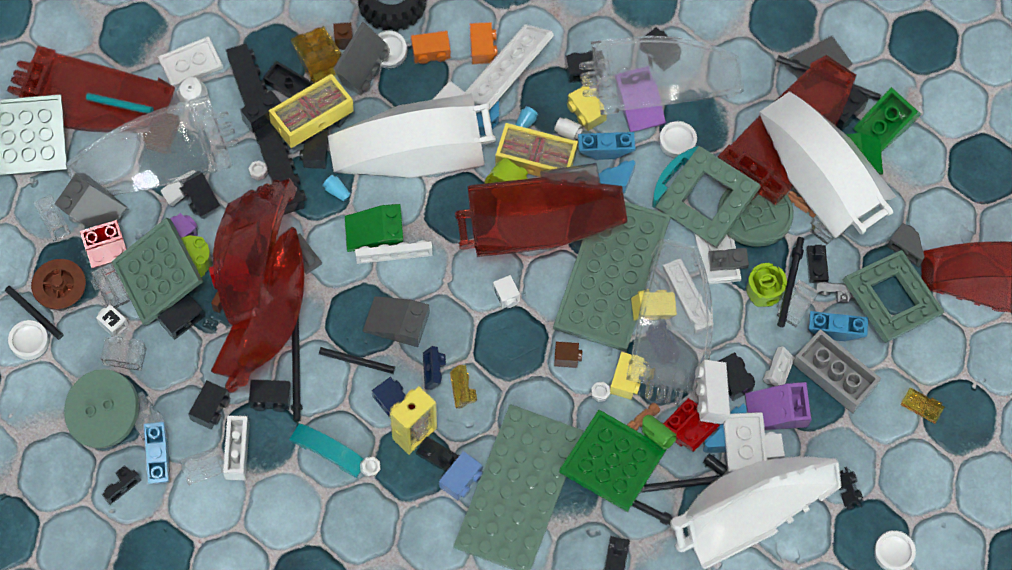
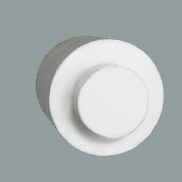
(568, 129)

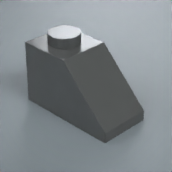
(908, 241)

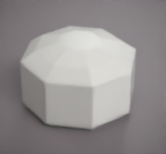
(258, 170)
(600, 391)
(370, 466)

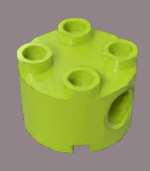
(506, 171)
(199, 253)
(766, 285)

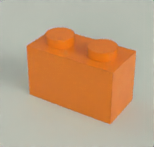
(482, 43)
(430, 47)

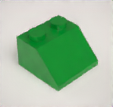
(870, 149)

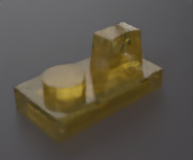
(462, 393)
(922, 405)

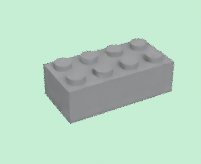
(836, 371)

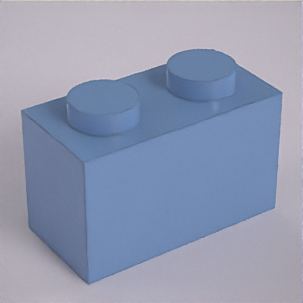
(461, 476)

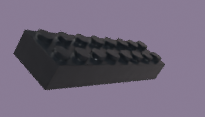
(289, 83)

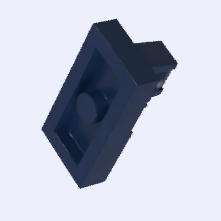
(431, 363)

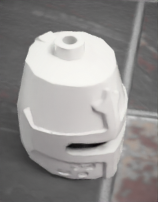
(191, 89)

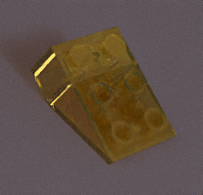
(316, 53)

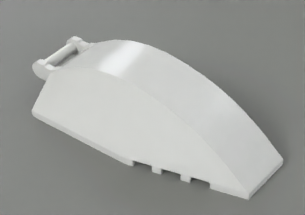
(414, 140)
(825, 166)
(752, 504)

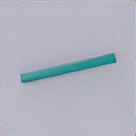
(119, 103)

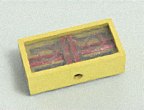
(311, 110)
(535, 149)
(413, 419)

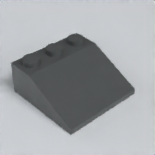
(361, 59)

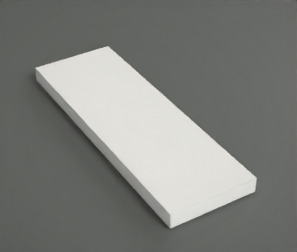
(509, 64)

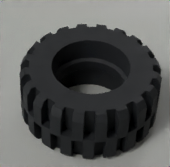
(391, 16)

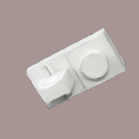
(780, 367)

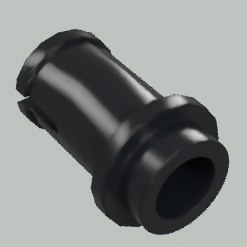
(715, 464)

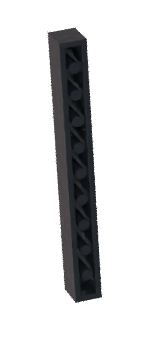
(267, 137)

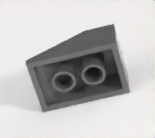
(89, 202)
(397, 319)

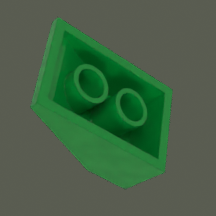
(888, 118)
(374, 227)

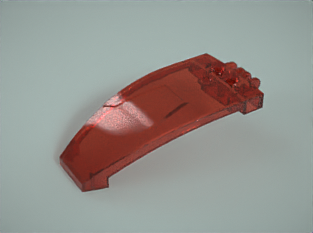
(74, 78)
(825, 89)
(246, 249)

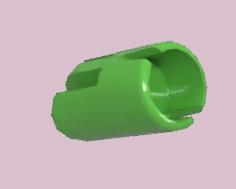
(658, 432)

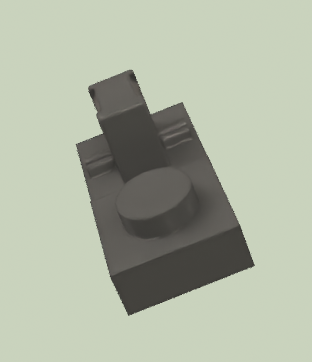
(310, 259)
(728, 259)

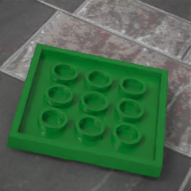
(612, 460)

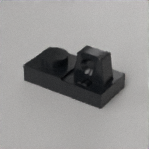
(817, 263)
(436, 454)
(128, 480)
(617, 553)

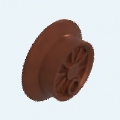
(58, 284)

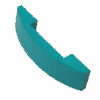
(669, 172)
(327, 448)

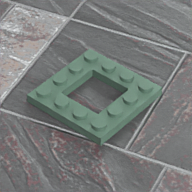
(742, 193)
(897, 265)

